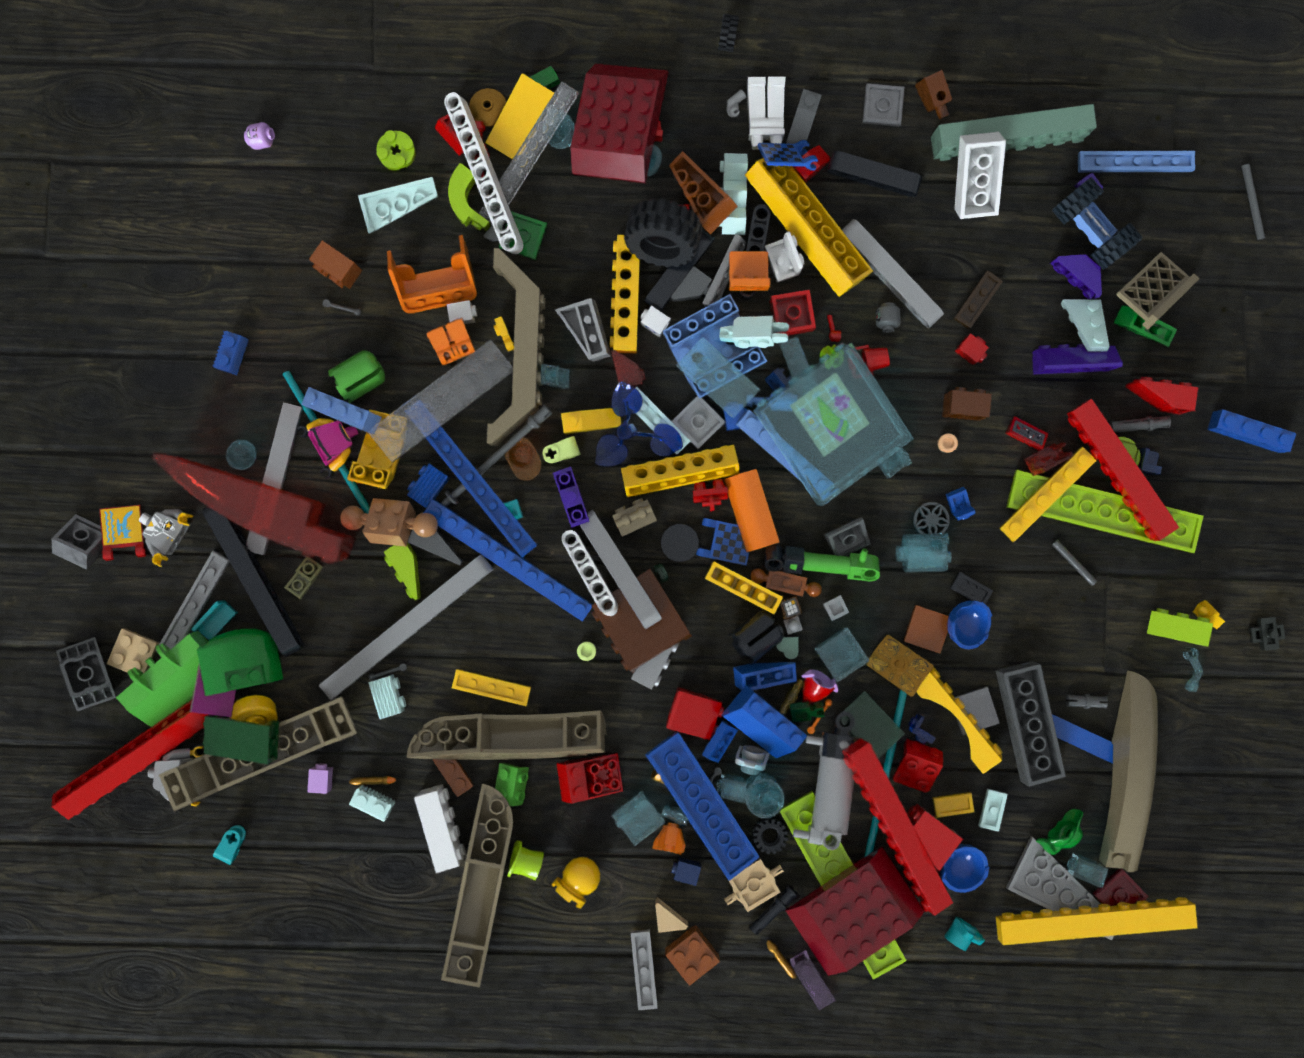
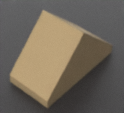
(668, 919)

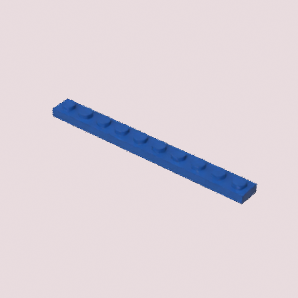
(481, 492)
(509, 560)

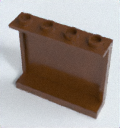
(629, 635)

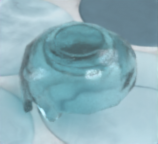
(241, 454)

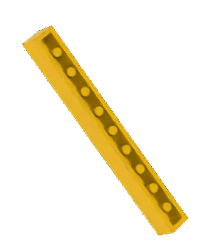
(1096, 921)

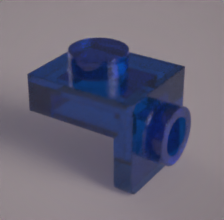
(921, 735)

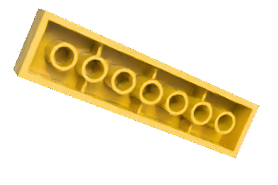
(810, 224)

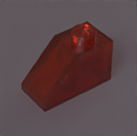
(627, 370)

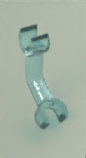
(1192, 684)

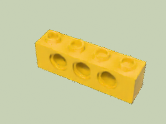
(743, 587)

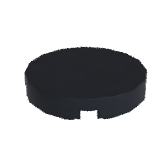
(679, 542)

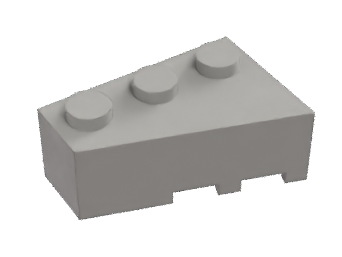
(587, 328)

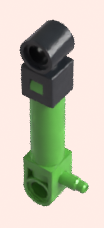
(794, 560)

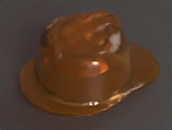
(524, 460)

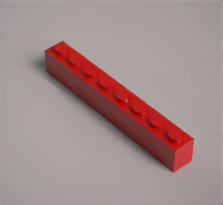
(1122, 470)

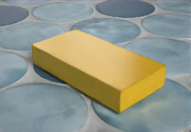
(953, 804)

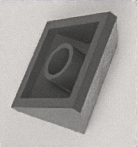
(848, 537)

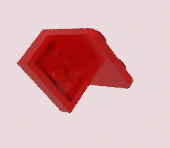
(919, 766)

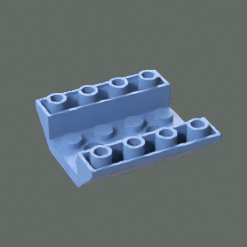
(707, 323)

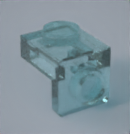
(895, 463)

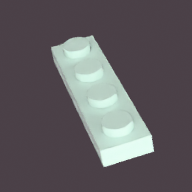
(653, 416)

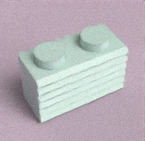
(387, 696)
(372, 802)

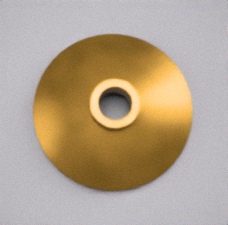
(487, 115)

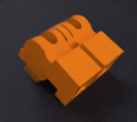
(451, 343)

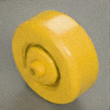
(254, 709)

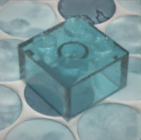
(841, 654)

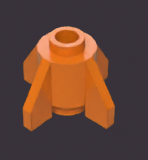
(670, 839)

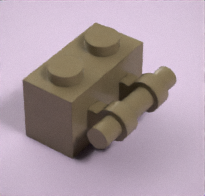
(634, 517)

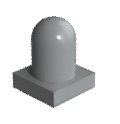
(793, 625)

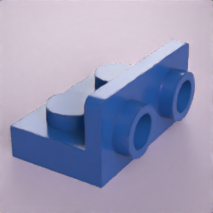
(720, 741)

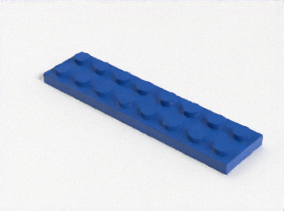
(702, 805)

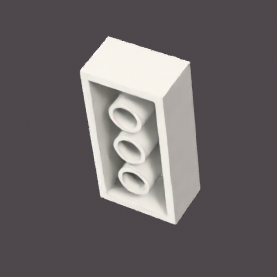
(979, 175)
(440, 828)

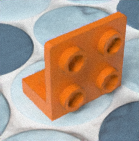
(748, 271)

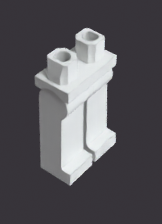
(763, 127)

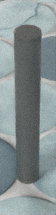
(1074, 562)

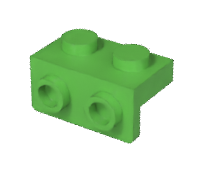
(512, 783)

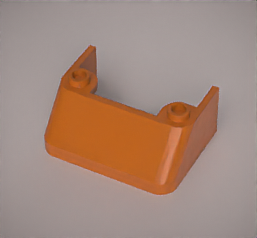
(435, 287)

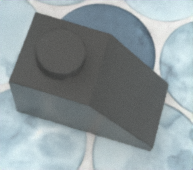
(692, 286)

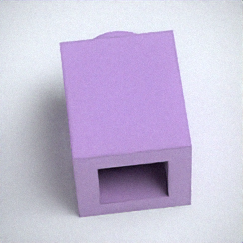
(320, 779)

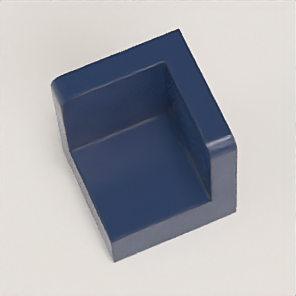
(1149, 461)

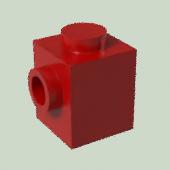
(972, 349)

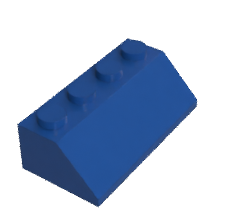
(764, 723)

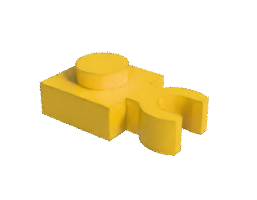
(501, 329)

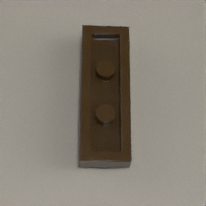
(978, 299)

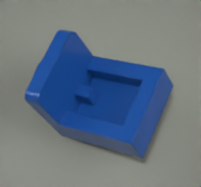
(960, 504)

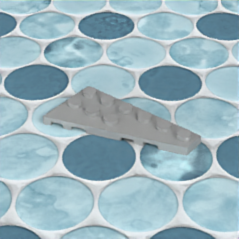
(1047, 881)

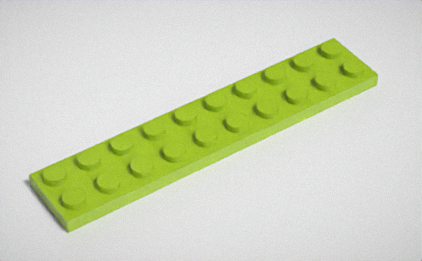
(1103, 512)
(827, 865)

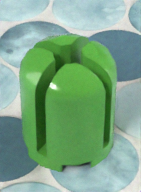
(358, 375)

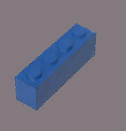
(1251, 431)

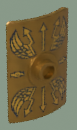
(899, 665)

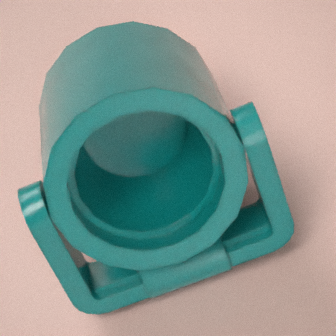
(962, 934)

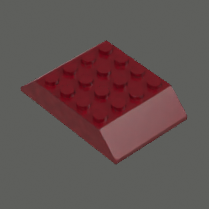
(617, 122)
(856, 913)

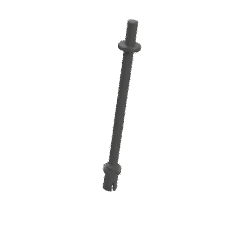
(532, 423)

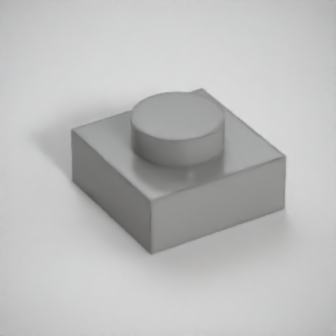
(835, 607)

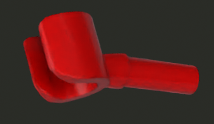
(834, 335)

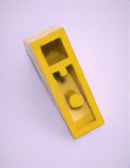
(589, 420)

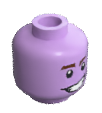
(259, 136)

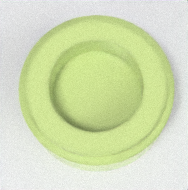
(586, 651)

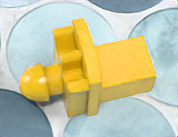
(1206, 610)

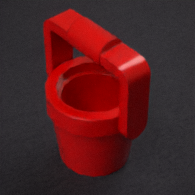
(874, 357)

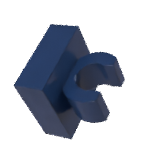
(777, 379)

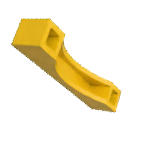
(983, 752)

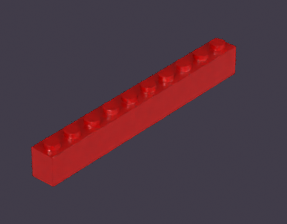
(127, 761)
(897, 826)

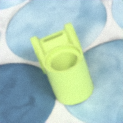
(565, 450)

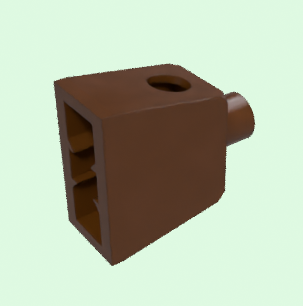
(935, 93)

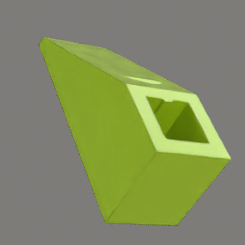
(406, 566)

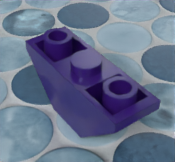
(1081, 273)
(571, 497)

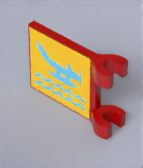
(121, 529)

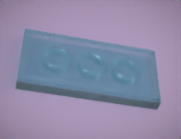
(718, 377)

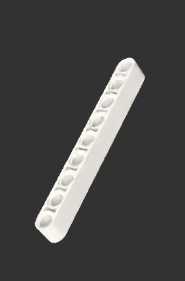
(477, 167)

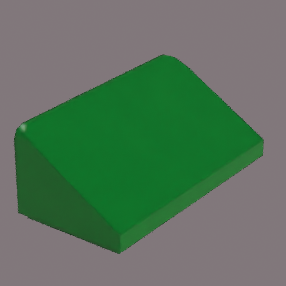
(546, 78)

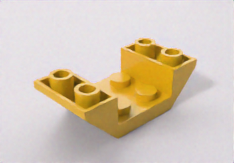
(372, 464)

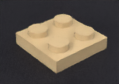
(132, 651)

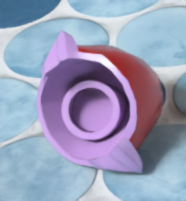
(814, 690)

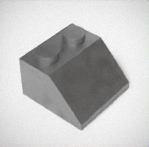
(78, 541)

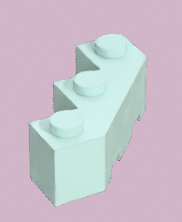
(735, 186)

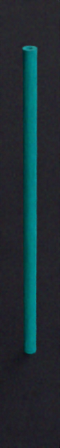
(311, 415)
(887, 768)

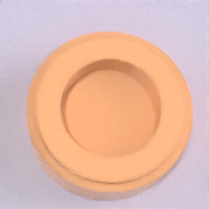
(947, 443)

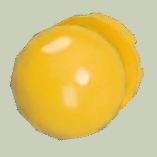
(579, 879)

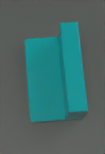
(215, 619)

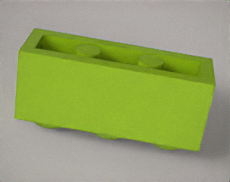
(1180, 627)

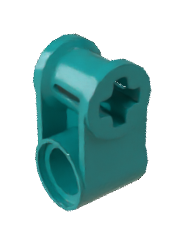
(229, 846)

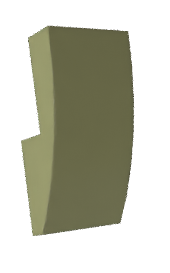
(304, 577)

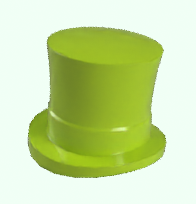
(525, 861)

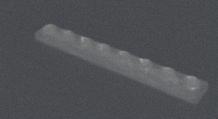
(535, 143)

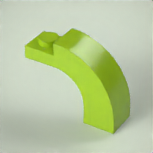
(458, 191)

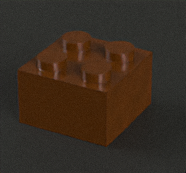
(967, 405)

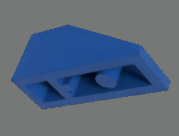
(764, 675)

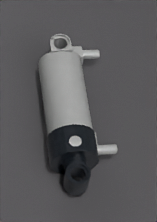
(833, 786)

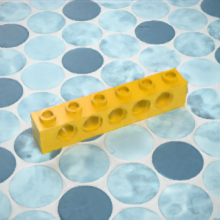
(629, 343)
(688, 475)

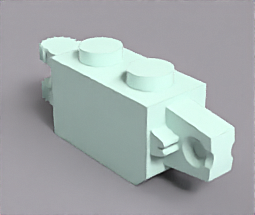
(754, 332)

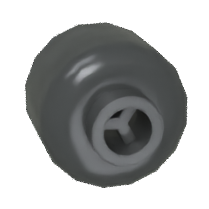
(888, 317)

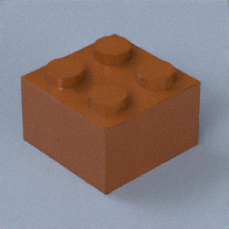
(336, 265)
(692, 955)

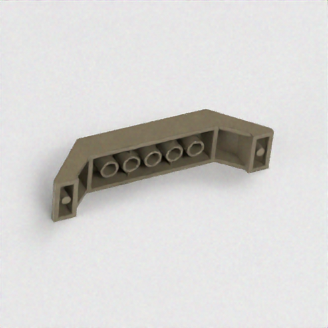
(527, 350)
(296, 738)

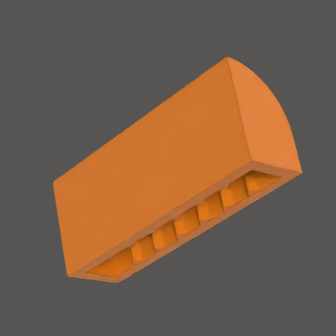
(751, 510)

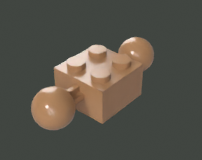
(389, 522)

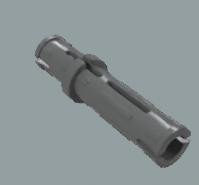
(1148, 423)

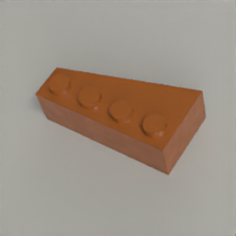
(705, 196)

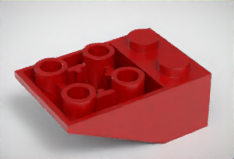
(1165, 395)
(589, 778)

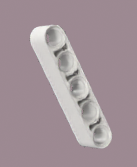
(583, 566)

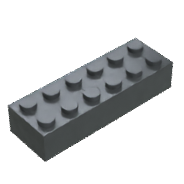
(1030, 723)

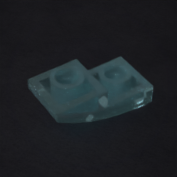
(554, 376)

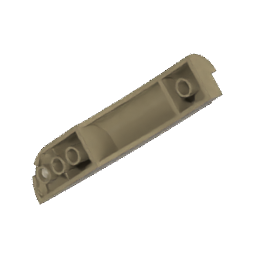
(510, 736)
(479, 889)

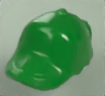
(1065, 834)

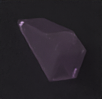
(812, 980)

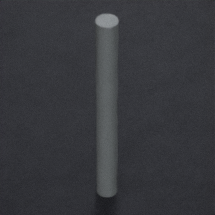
(1253, 201)

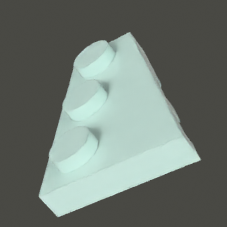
(1089, 321)

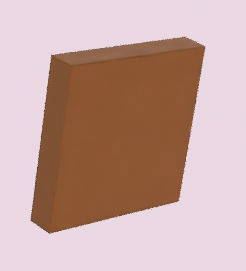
(927, 629)

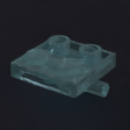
(638, 818)

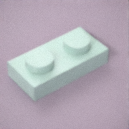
(992, 810)

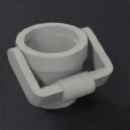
(752, 759)

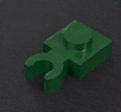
(804, 711)

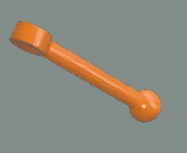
(810, 729)

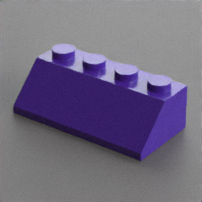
(1074, 360)

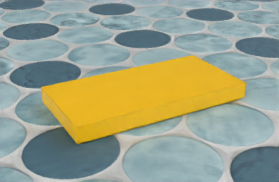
(519, 116)

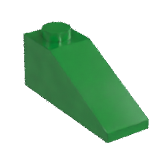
(1158, 332)

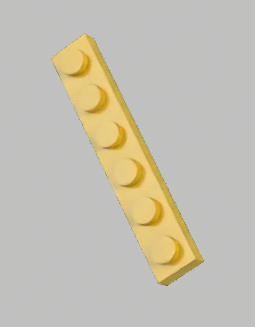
(1047, 494)

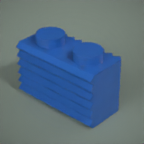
(230, 352)
(428, 485)

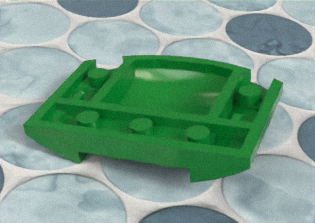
(238, 661)

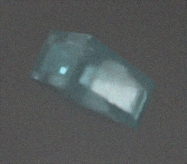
(732, 787)
(1087, 870)

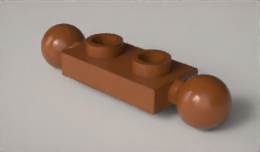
(786, 582)

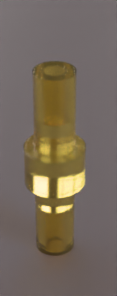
(791, 696)

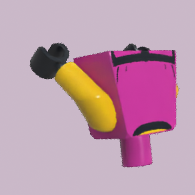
(330, 441)

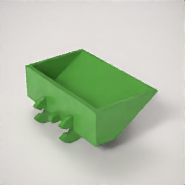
(166, 683)

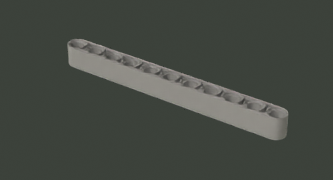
(406, 627)

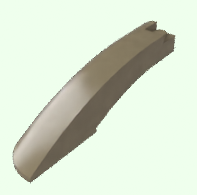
(1133, 774)

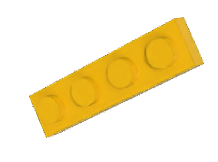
(491, 687)

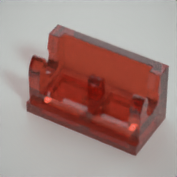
(1047, 458)

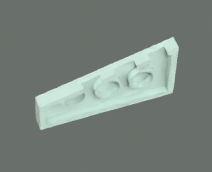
(394, 202)

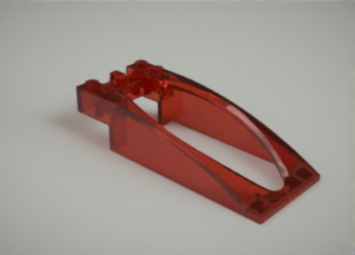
(261, 508)

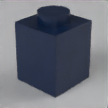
(686, 871)

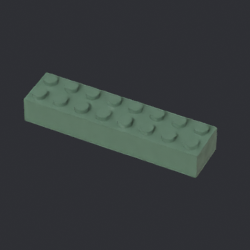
(1019, 130)

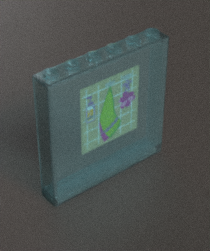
(833, 423)

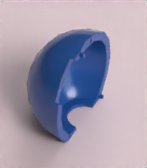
(969, 624)
(965, 869)

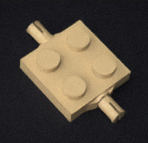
(754, 885)

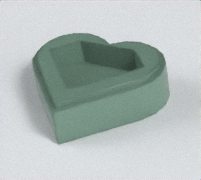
(789, 647)

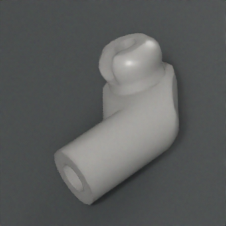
(733, 103)

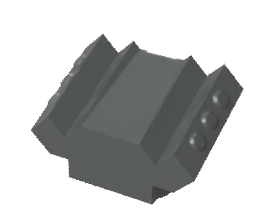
(85, 674)

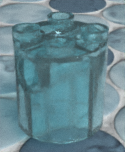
(924, 552)
(771, 792)

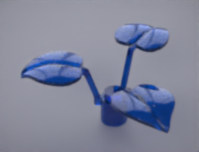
(611, 450)

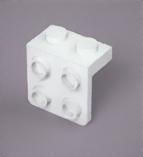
(784, 258)

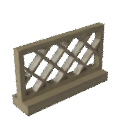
(1160, 307)

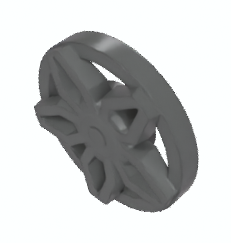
(931, 519)

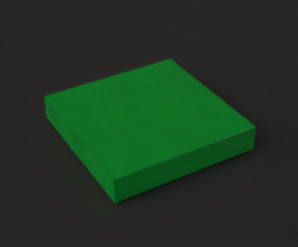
(532, 234)

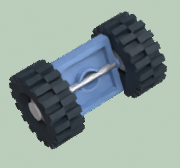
(1096, 225)

